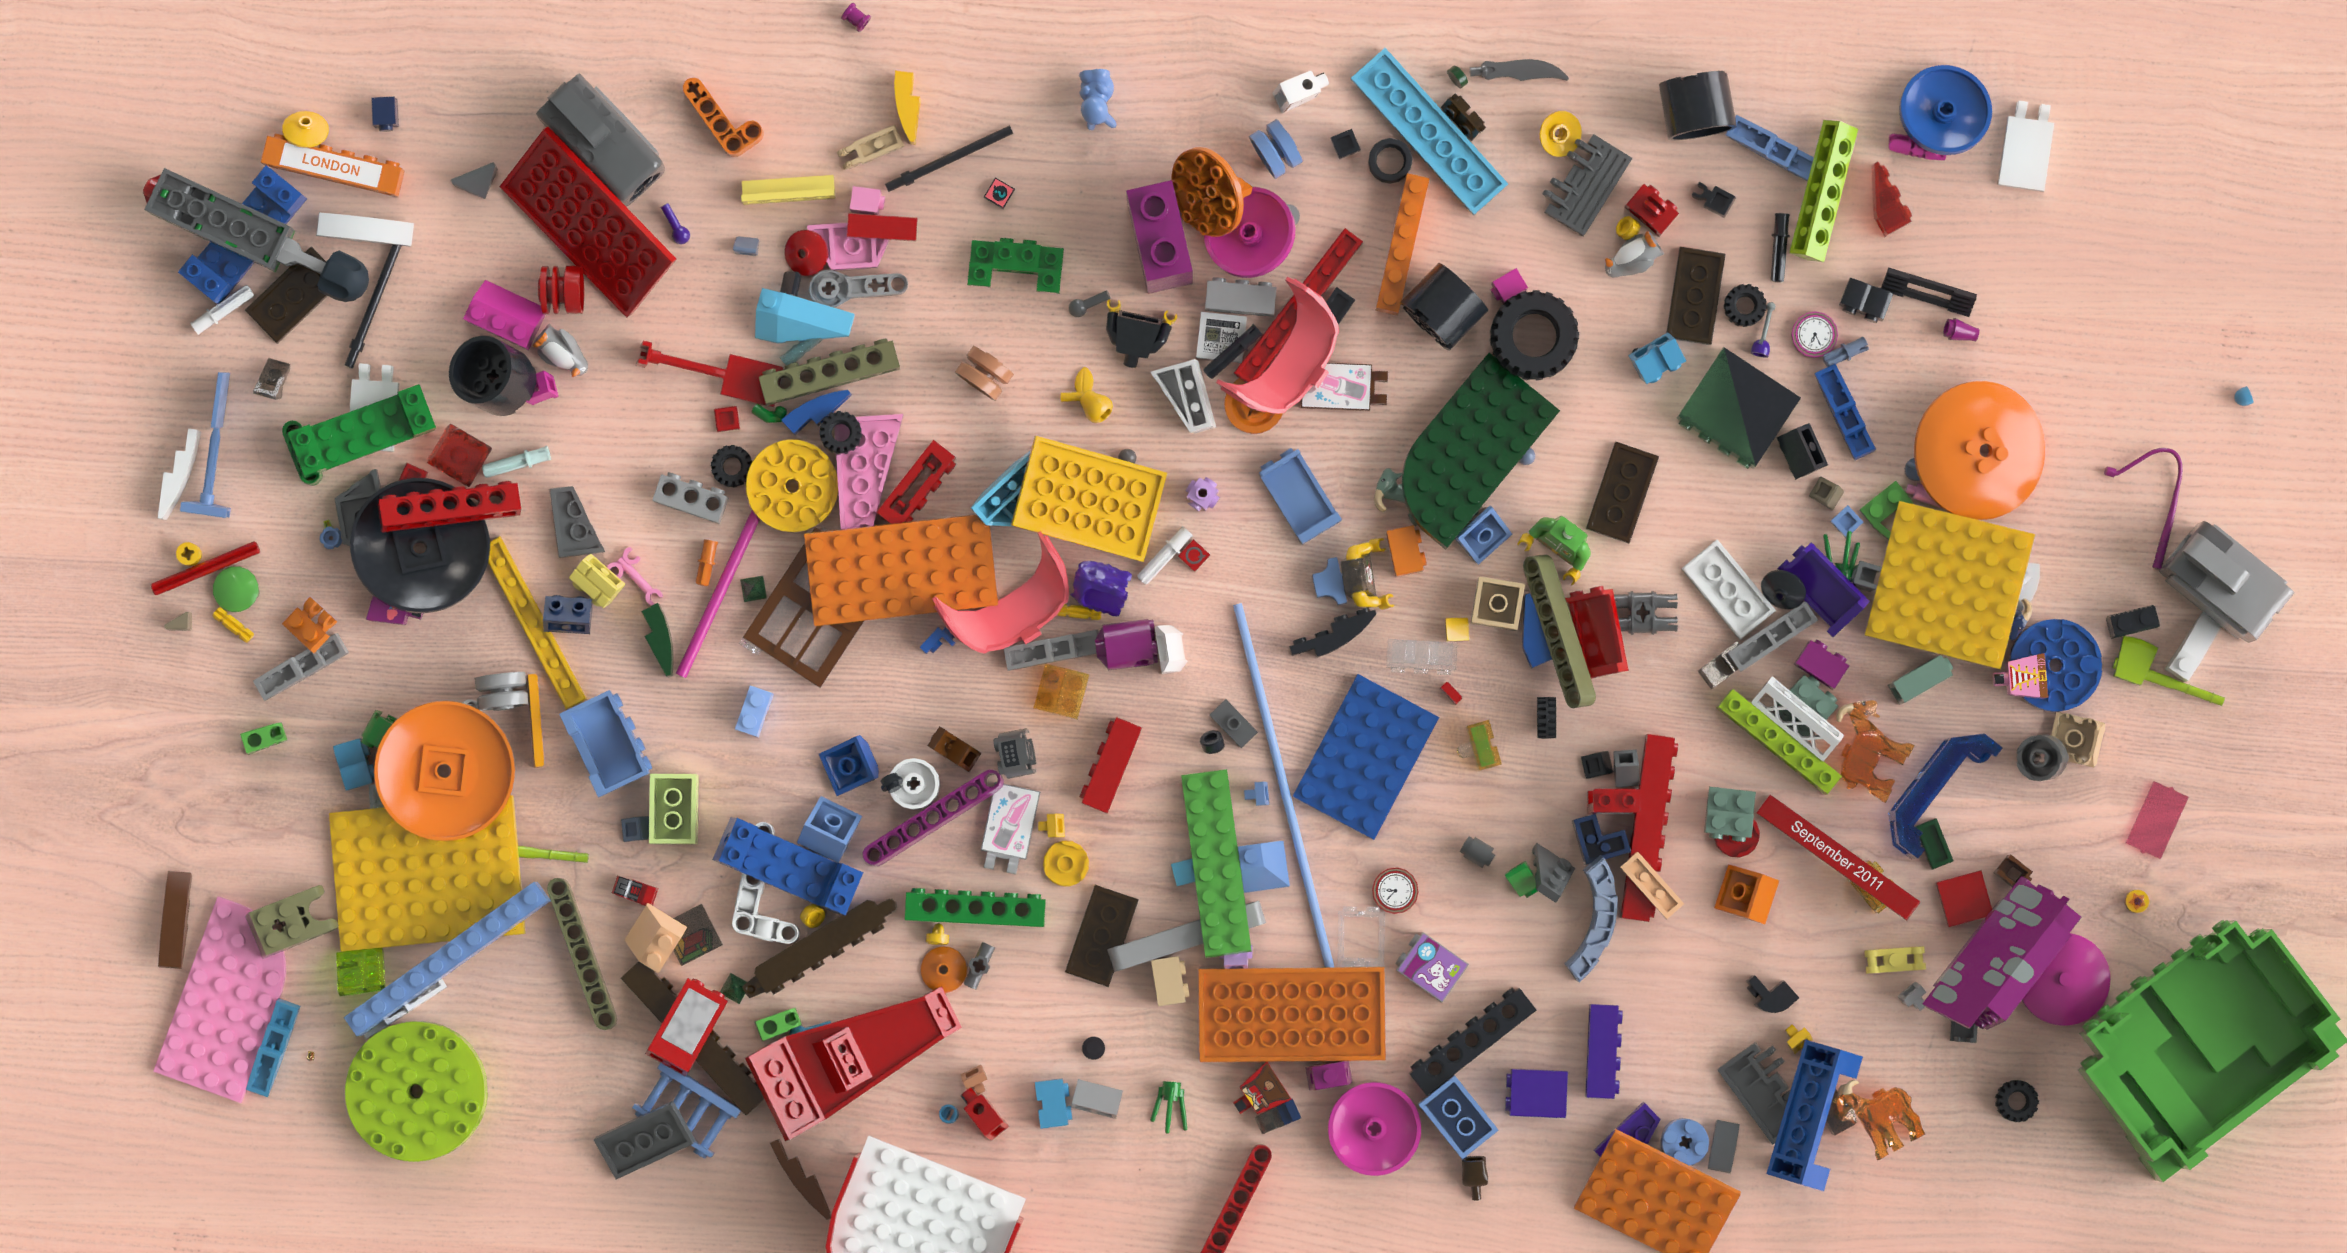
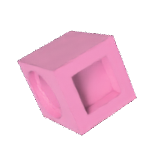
(866, 201)

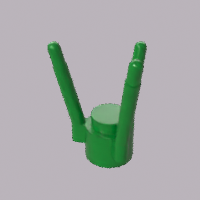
(1845, 568)
(1171, 1092)

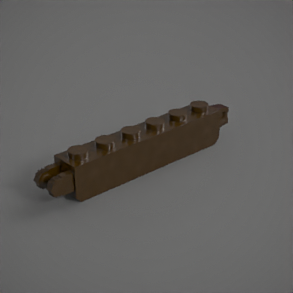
(818, 946)

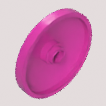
(1260, 238)
(2071, 985)
(1374, 1129)

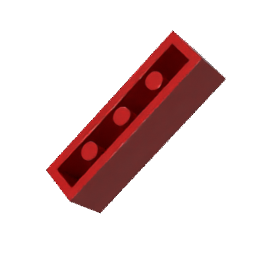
(1111, 765)

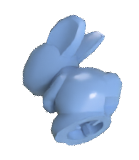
(1096, 91)

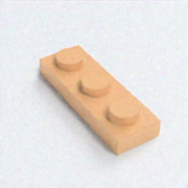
(1652, 885)

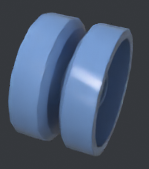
(1278, 147)

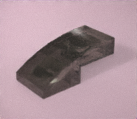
(1719, 668)

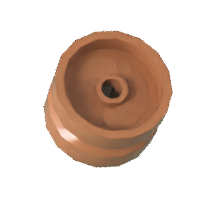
(986, 370)

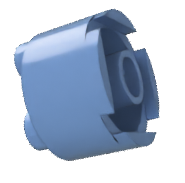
(1690, 1129)

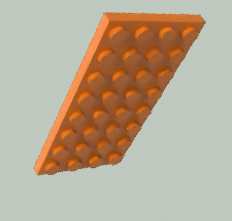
(900, 569)
(1292, 1014)

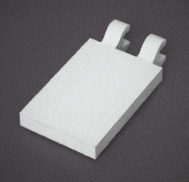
(2026, 149)
(368, 392)

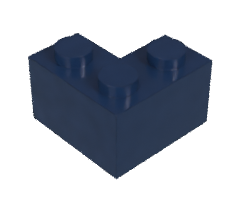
(1592, 842)

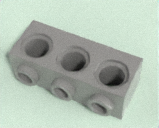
(699, 507)

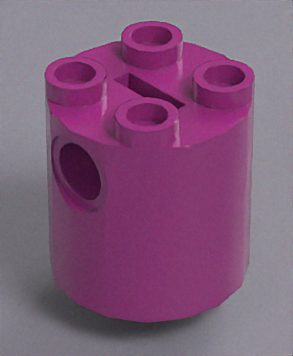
(1127, 644)

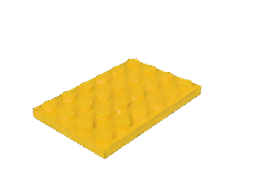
(1089, 499)

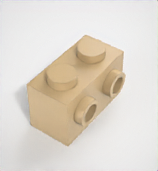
(1169, 982)

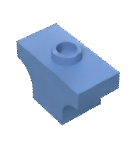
(1330, 582)

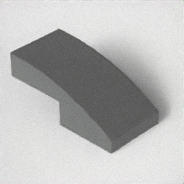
(1723, 1146)

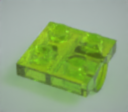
(360, 971)

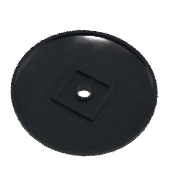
(414, 581)

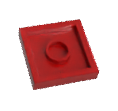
(1964, 898)

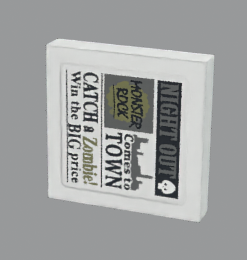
(1218, 333)

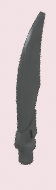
(1518, 69)

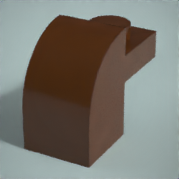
(954, 749)

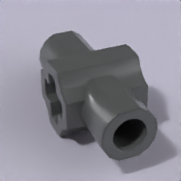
(973, 977)

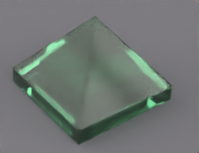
(753, 588)
(733, 988)

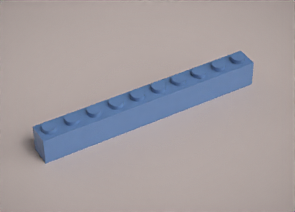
(447, 959)

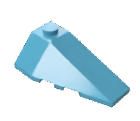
(792, 318)

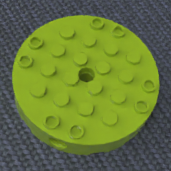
(382, 1097)

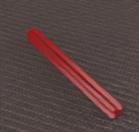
(205, 568)

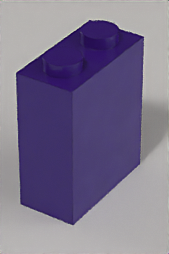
(1537, 1093)

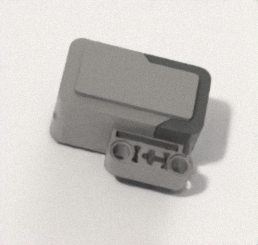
(2226, 581)

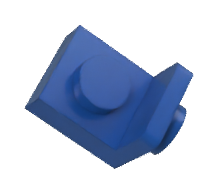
(933, 641)

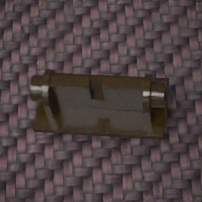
(1456, 110)

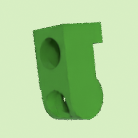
(263, 737)
(778, 1024)

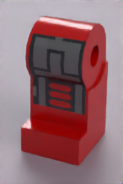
(635, 891)

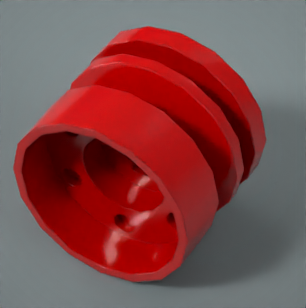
(562, 289)

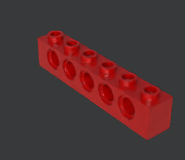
(416, 518)

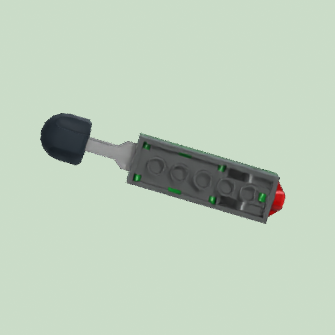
(248, 233)

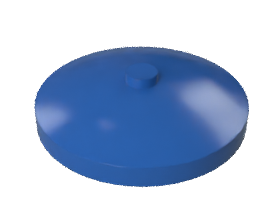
(1945, 110)

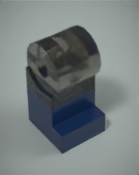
(1278, 1116)

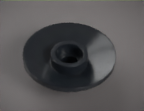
(1783, 589)

